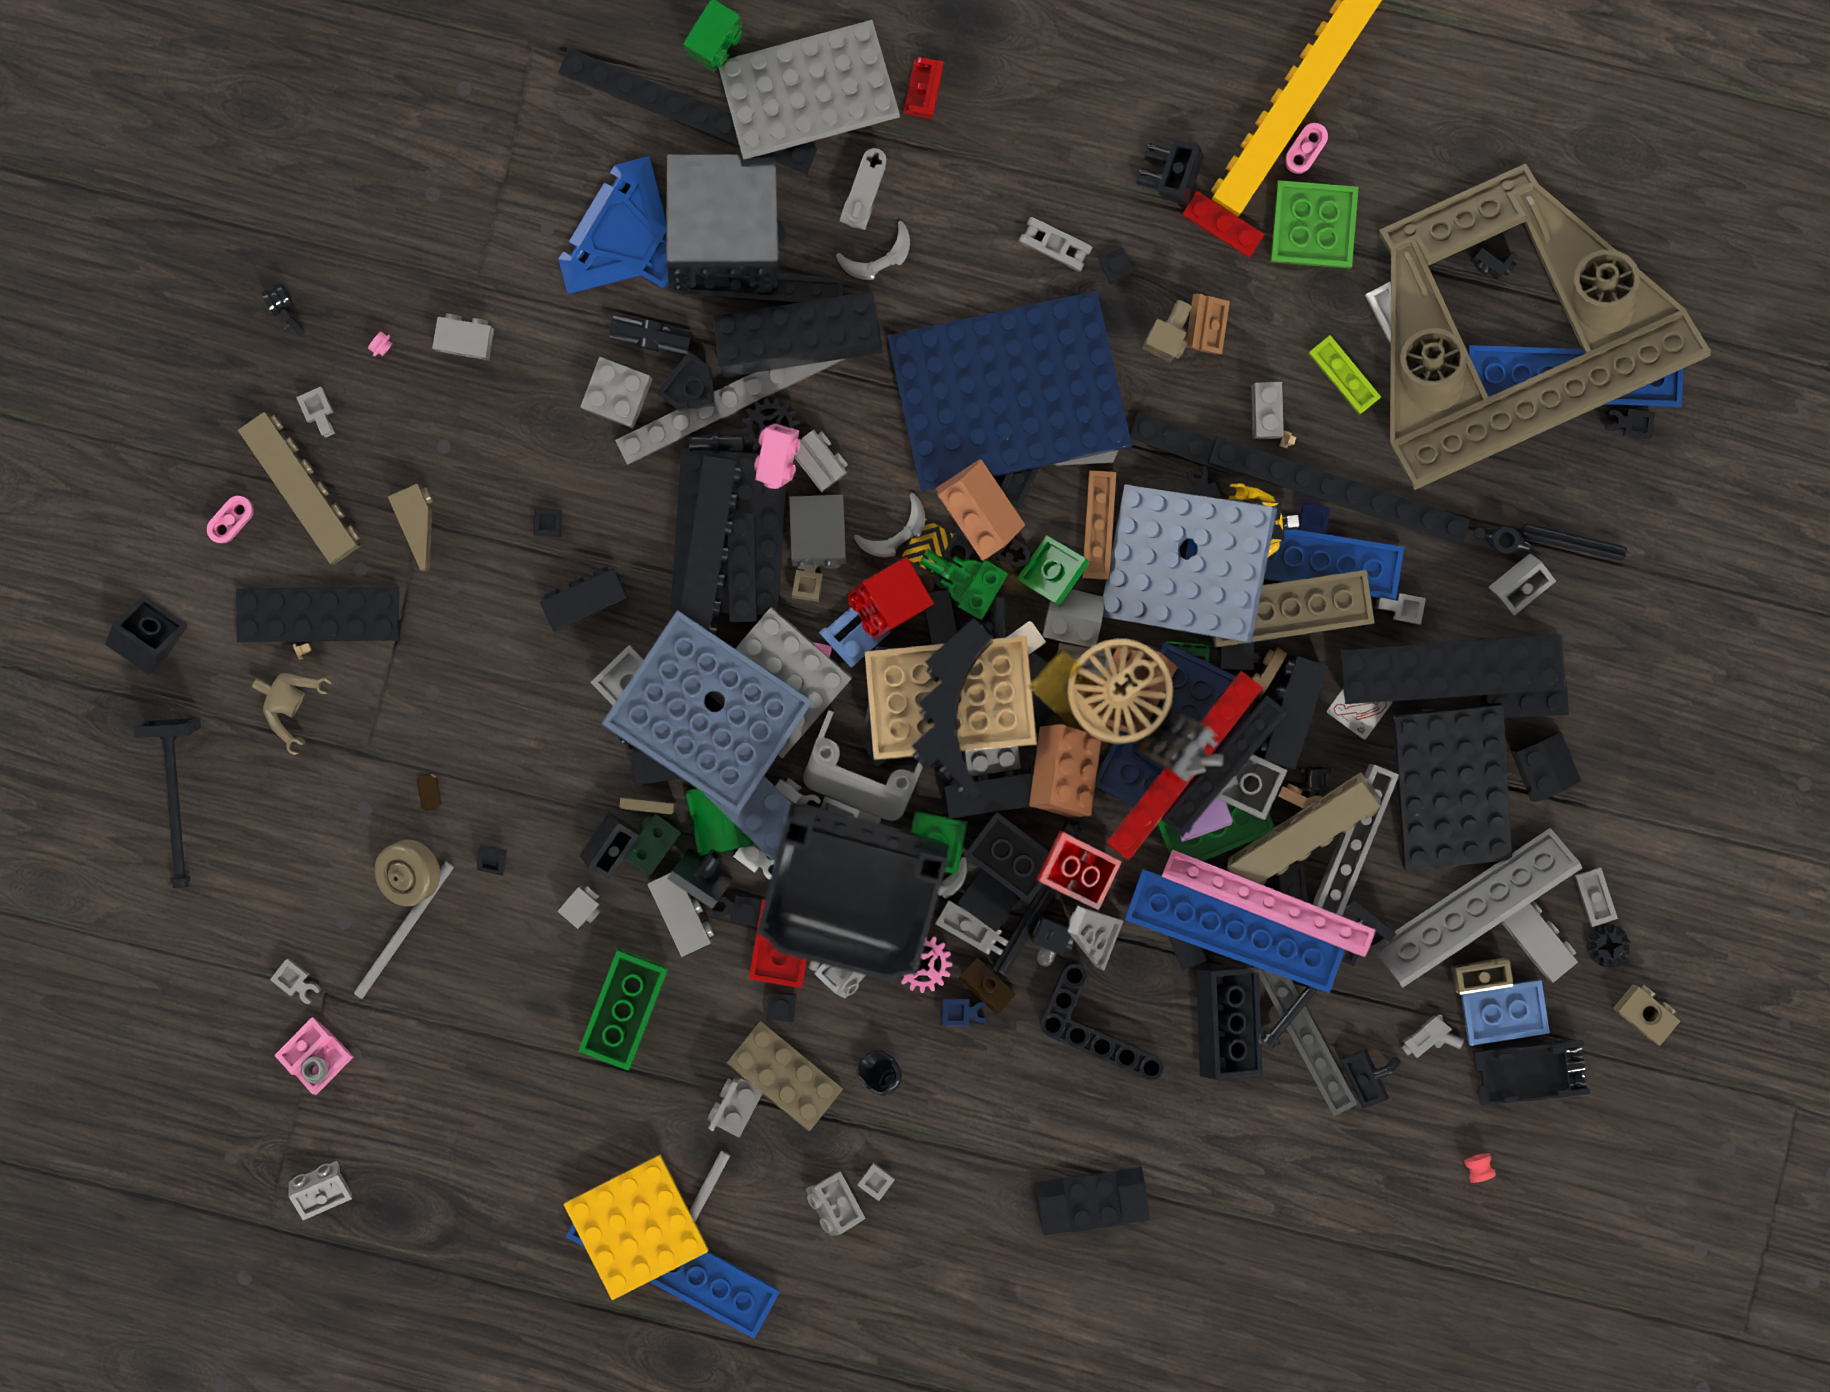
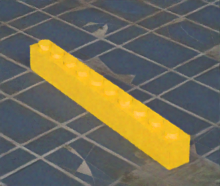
(1292, 103)

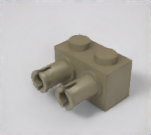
(1167, 337)

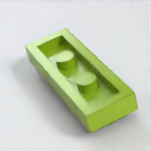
(1344, 375)

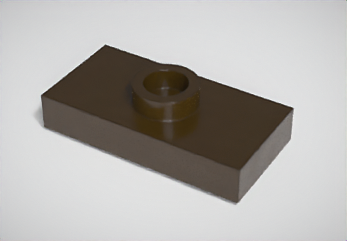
(986, 986)

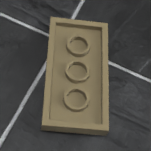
(784, 1076)

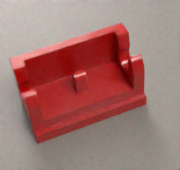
(923, 88)

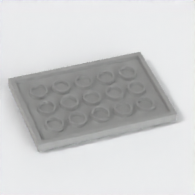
(808, 89)

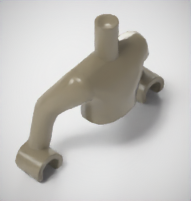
(286, 699)

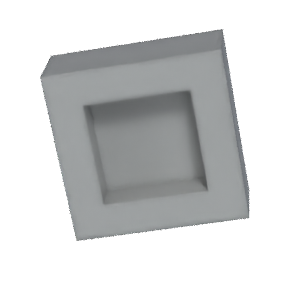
(876, 1181)

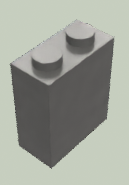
(817, 531)

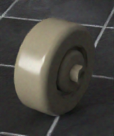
(407, 872)

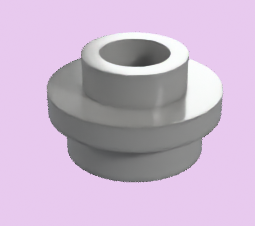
(307, 1070)

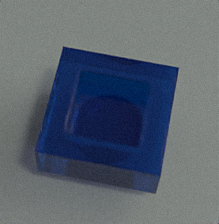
(1314, 518)

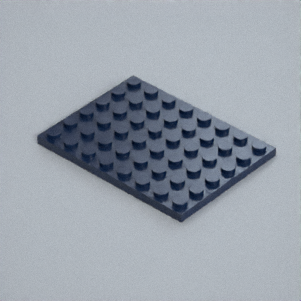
(1010, 389)

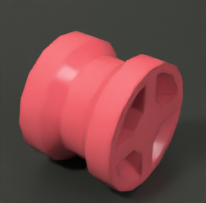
(1480, 1168)

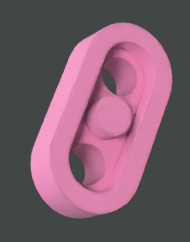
(1305, 148)
(228, 516)

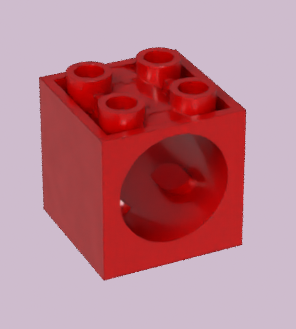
(889, 598)

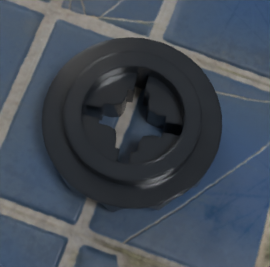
(1598, 938)

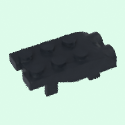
(1174, 743)
(1531, 1072)

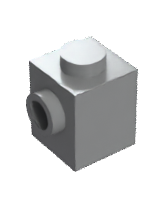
(581, 906)

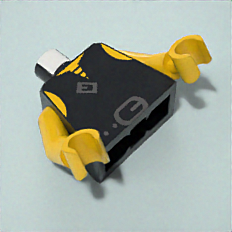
(1282, 521)

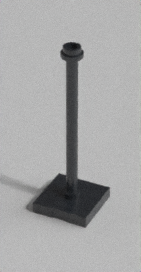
(168, 731)
(1365, 918)

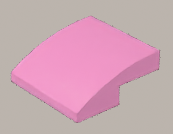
(313, 1041)

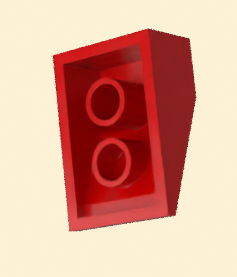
(1079, 870)

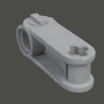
(864, 190)

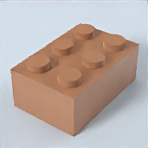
(1140, 674)
(1065, 771)

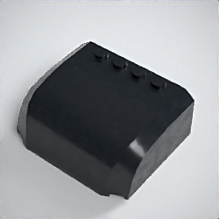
(852, 893)

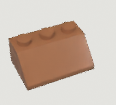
(980, 509)

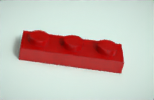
(1223, 224)

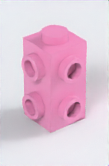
(777, 454)

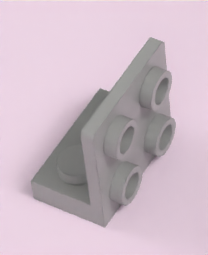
(736, 1107)

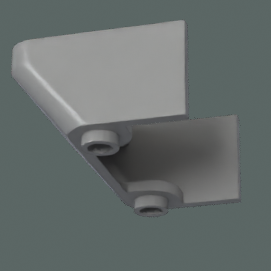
(853, 789)

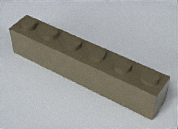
(299, 487)
(1306, 831)

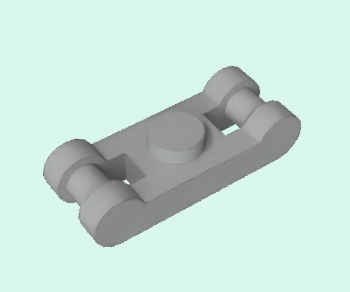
(1055, 244)

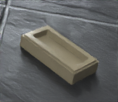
(647, 805)

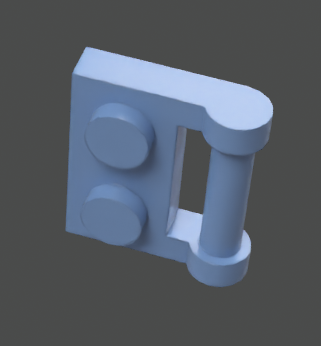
(855, 644)

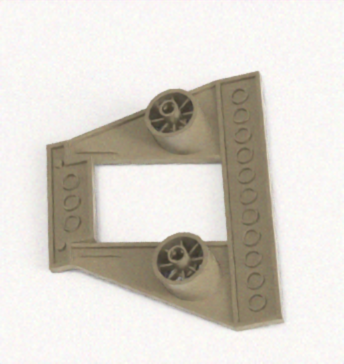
(1624, 341)

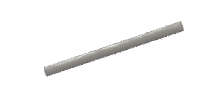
(399, 936)

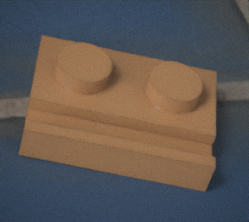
(1207, 324)

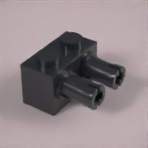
(1179, 174)

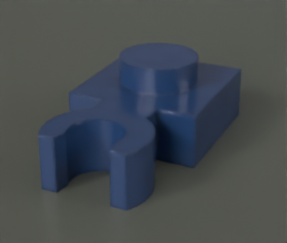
(957, 1012)

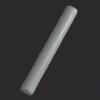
(709, 1184)

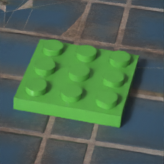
(1314, 224)

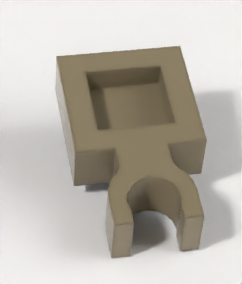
(807, 584)

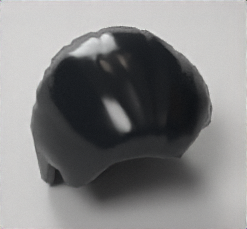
(879, 1072)

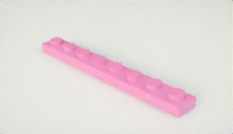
(1268, 903)

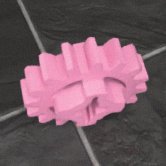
(931, 972)

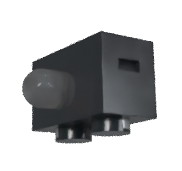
(1052, 938)

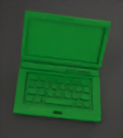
(712, 826)

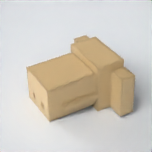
(1287, 440)
(301, 650)

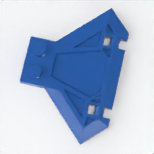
(620, 233)

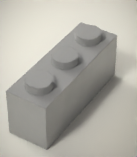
(681, 915)
(1540, 941)

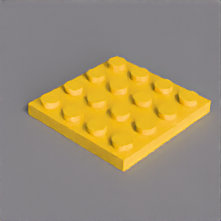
(636, 1227)

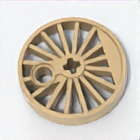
(1088, 717)

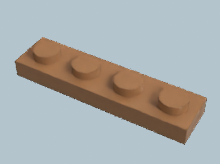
(1099, 524)

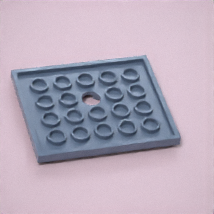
(1211, 591)
(713, 751)

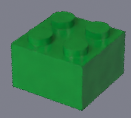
(713, 35)

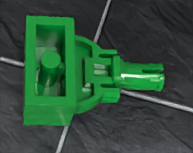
(971, 585)

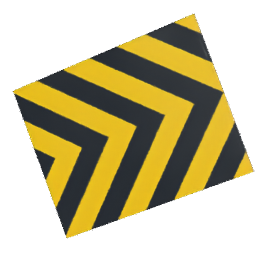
(932, 538)

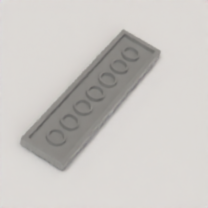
(1477, 907)

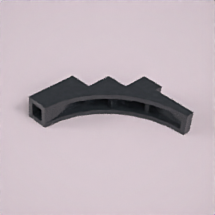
(941, 743)

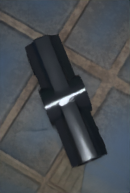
(650, 335)

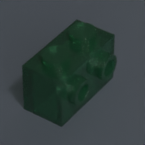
(653, 843)

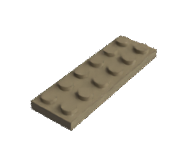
(1311, 606)

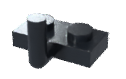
(1366, 1078)

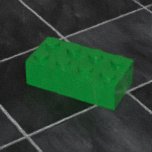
(623, 1009)

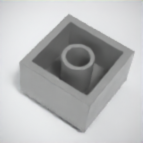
(616, 392)

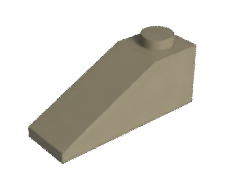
(415, 518)

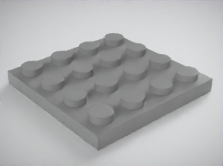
(795, 661)

